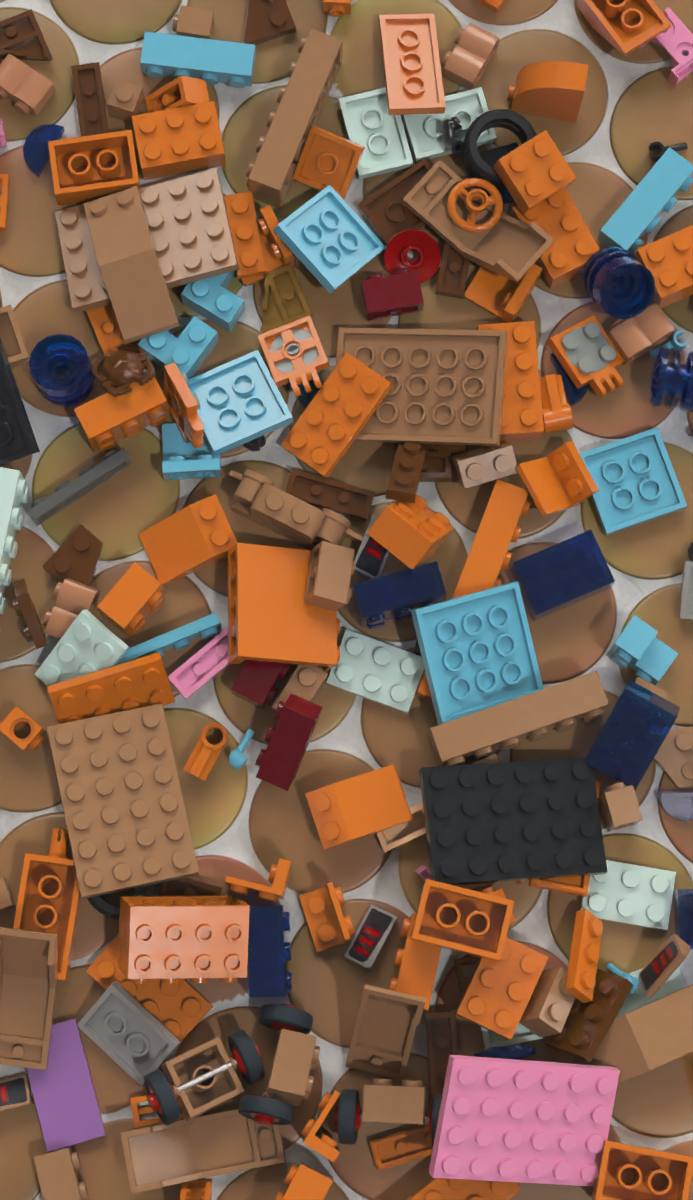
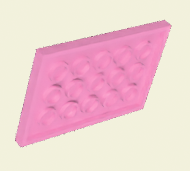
(523, 1121)

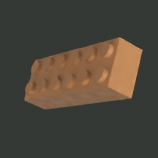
(297, 111)
(518, 719)

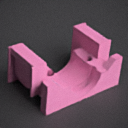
(677, 42)

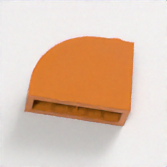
(549, 90)

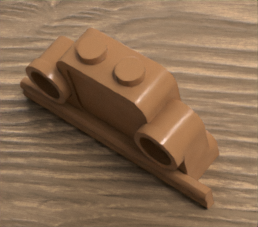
(287, 514)

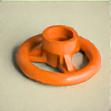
(480, 196)

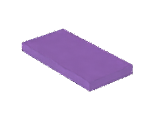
(66, 1091)

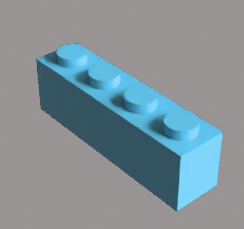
(198, 58)
(647, 202)

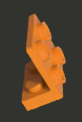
(274, 250)
(501, 295)
(558, 480)
(278, 877)
(326, 918)
(324, 1144)

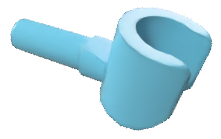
(672, 344)
(237, 758)
(616, 971)

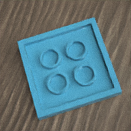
(329, 239)
(239, 402)
(633, 481)

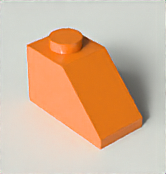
(178, 93)

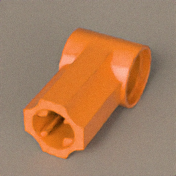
(556, 411)
(205, 754)

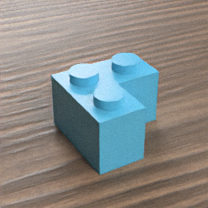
(214, 301)
(186, 351)
(642, 651)

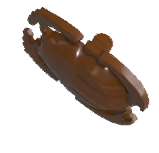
(122, 369)

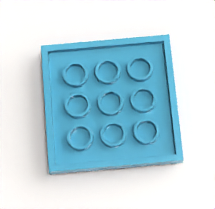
(477, 651)

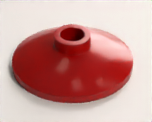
(425, 262)

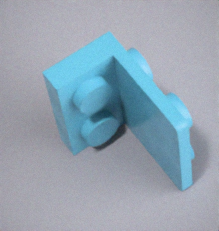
(184, 460)

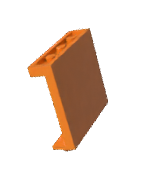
(269, 613)

